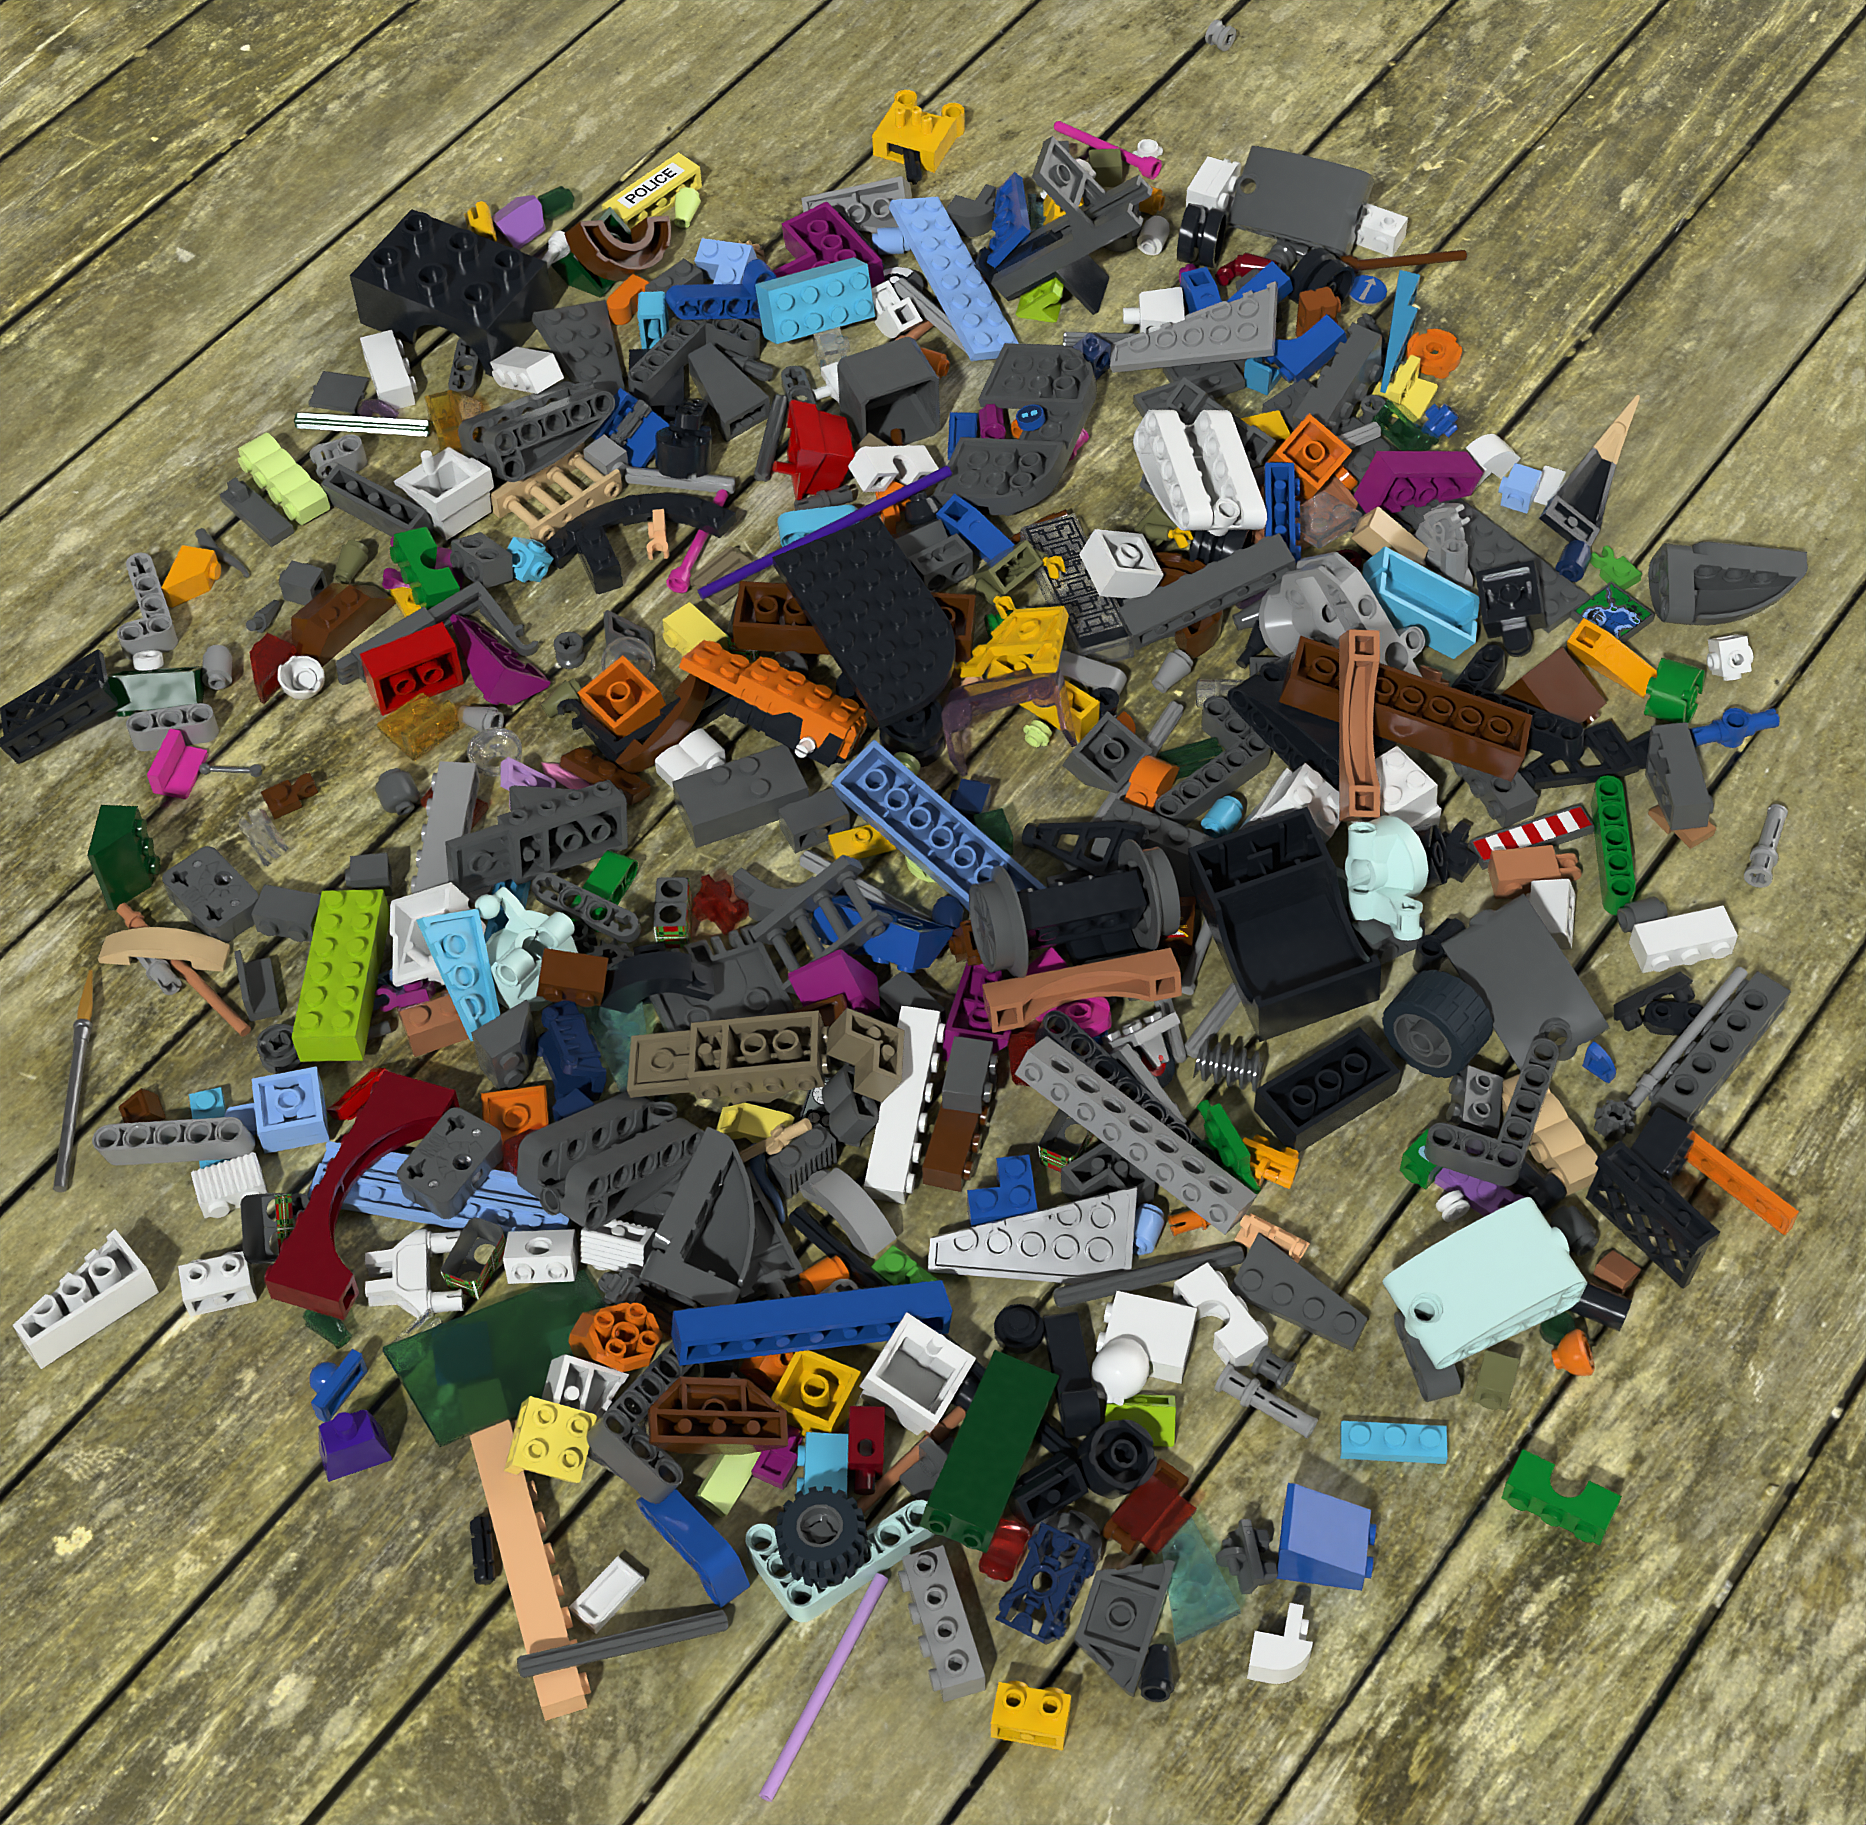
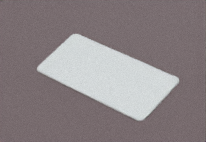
(1549, 483)

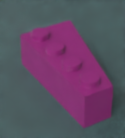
(1416, 478)

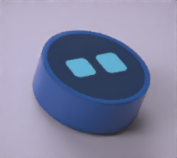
(1030, 417)

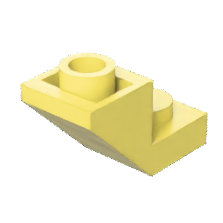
(751, 1121)

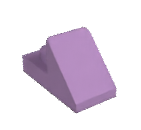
(521, 775)

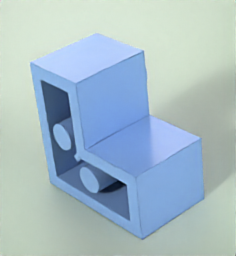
(723, 260)

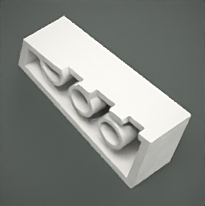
(86, 1301)

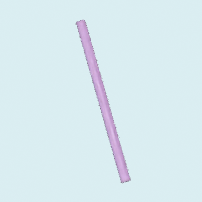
(823, 1688)

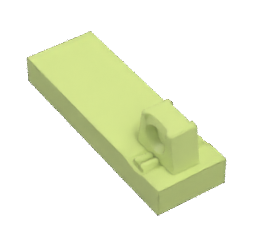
(726, 1481)

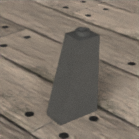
(731, 396)

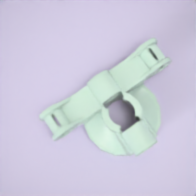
(1383, 874)

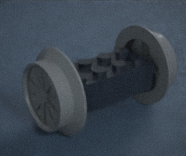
(1134, 898)

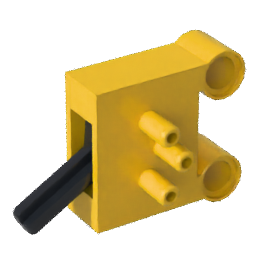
(916, 136)

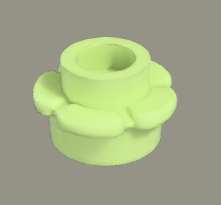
(1037, 733)

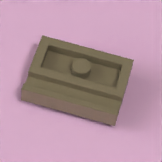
(718, 567)

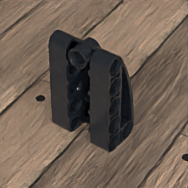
(1289, 731)

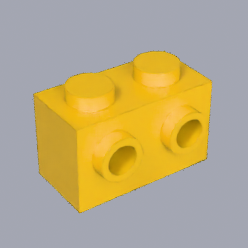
(1031, 1715)

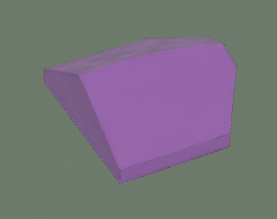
(520, 220)

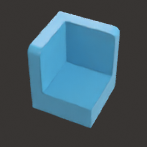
(1260, 376)

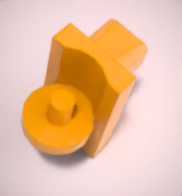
(1271, 1164)

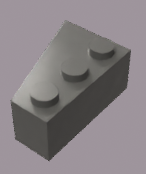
(1677, 777)

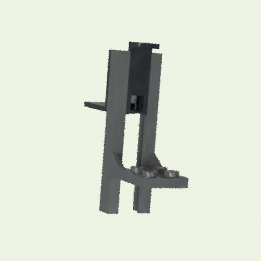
(1064, 244)

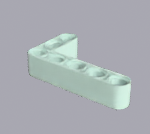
(881, 1558)

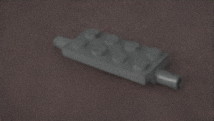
(772, 1259)

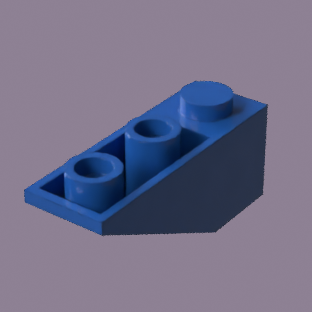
(1199, 289)
(972, 528)

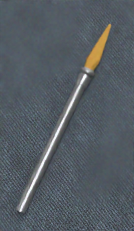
(81, 1036)

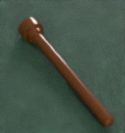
(1405, 260)

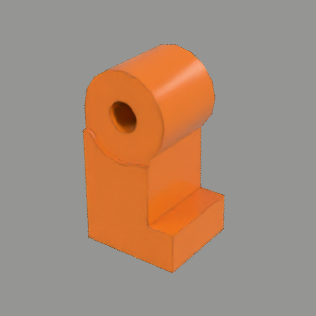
(624, 300)

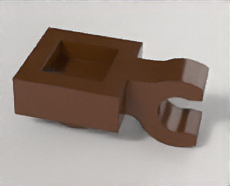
(286, 798)

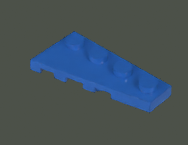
(1012, 219)

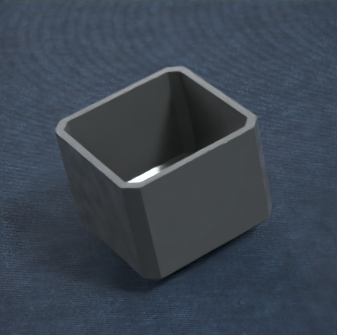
(889, 390)

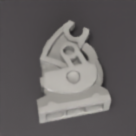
(1440, 525)

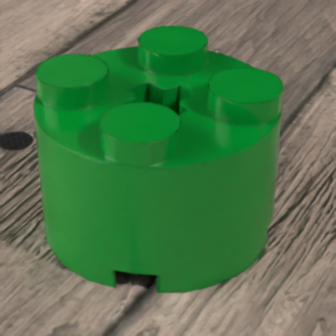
(1674, 691)

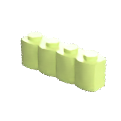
(283, 479)

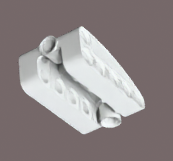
(1200, 471)

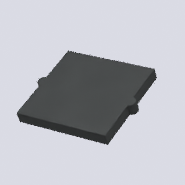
(338, 392)

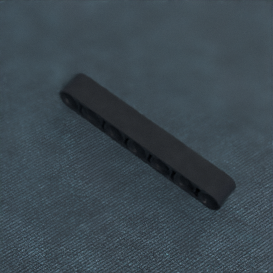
(1073, 1038)

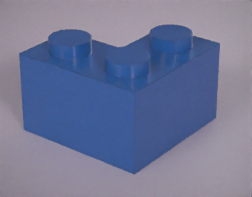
(1012, 1196)

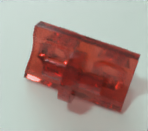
(715, 905)

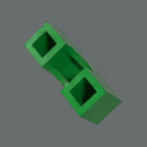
(415, 555)
(1584, 1515)

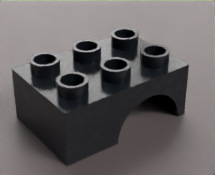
(454, 281)
(1282, 924)

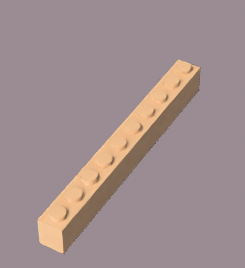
(528, 1569)

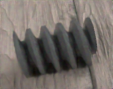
(1229, 1066)

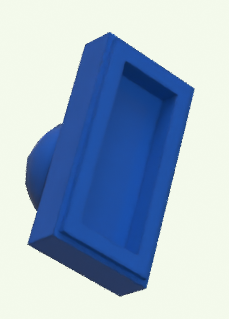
(335, 1383)

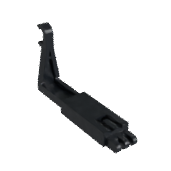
(714, 707)

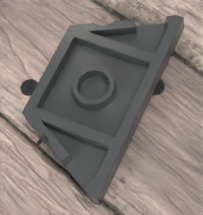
(1123, 1618)

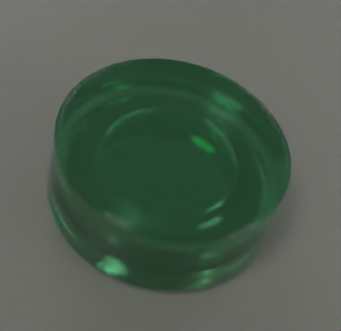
(1556, 1328)

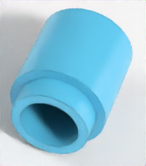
(1222, 817)

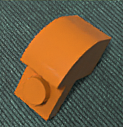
(1149, 781)

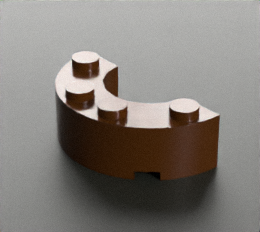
(618, 260)
(1203, 634)

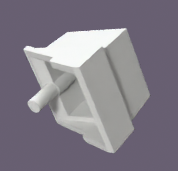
(450, 490)
(1406, 790)
(1296, 791)
(410, 951)
(916, 1375)

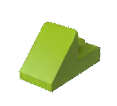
(1042, 302)

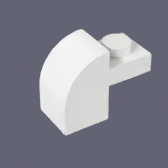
(893, 314)
(1492, 456)
(1281, 1658)

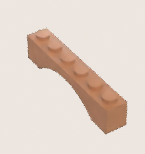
(1357, 682)
(1139, 976)

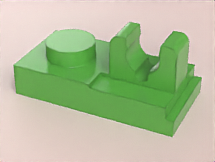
(900, 1269)

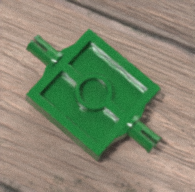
(1227, 1144)

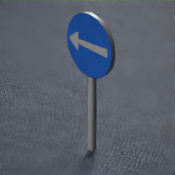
(1368, 290)

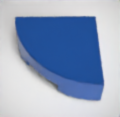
(1599, 1063)

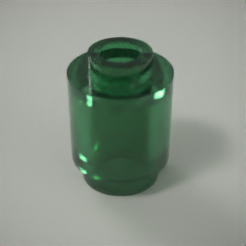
(556, 202)

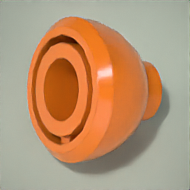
(1574, 1354)

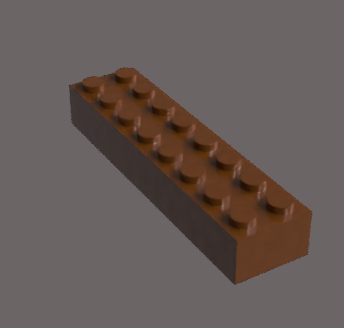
(773, 621)
(1415, 712)

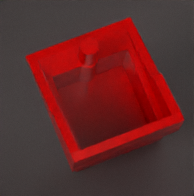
(816, 449)

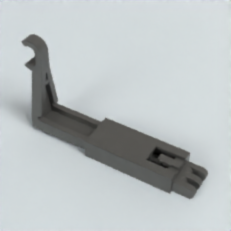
(461, 604)

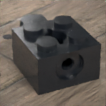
(1511, 605)

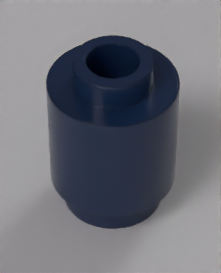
(1574, 560)
(948, 912)

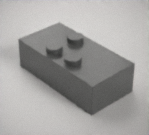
(738, 795)

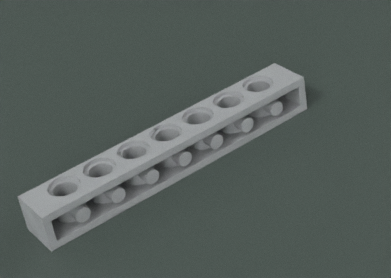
(1135, 1135)

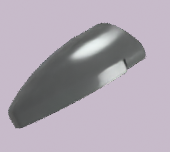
(1720, 581)
(705, 1232)

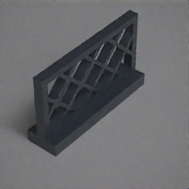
(68, 713)
(1660, 1204)

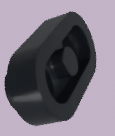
(1675, 1018)

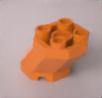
(616, 1337)

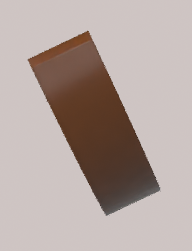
(671, 730)

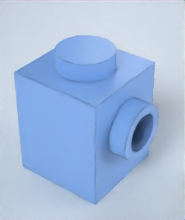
(1520, 488)

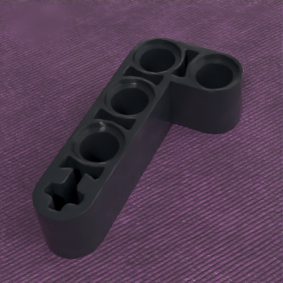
(1074, 1391)

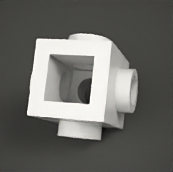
(1729, 656)

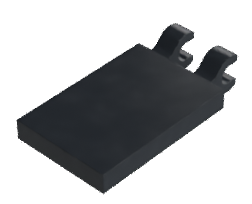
(670, 395)

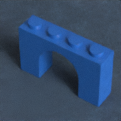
(1307, 353)

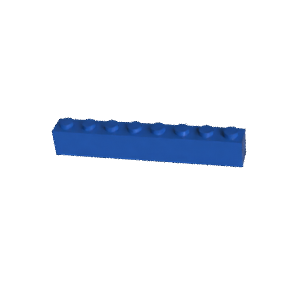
(805, 1322)

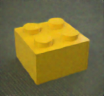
(817, 1393)

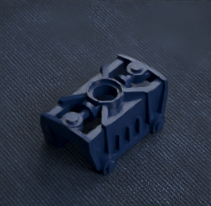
(570, 1052)
(1059, 1597)

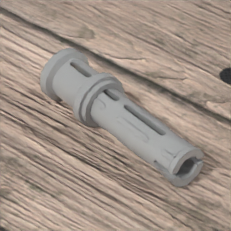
(1764, 855)
(1251, 1394)

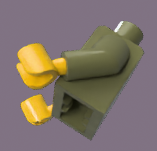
(1158, 527)
(1009, 569)

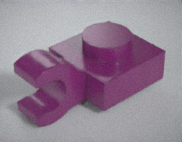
(411, 994)
(779, 1464)

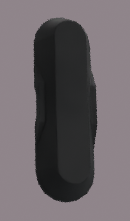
(1627, 1009)

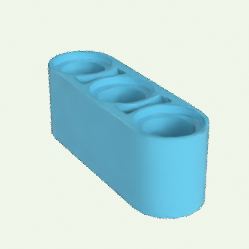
(799, 523)

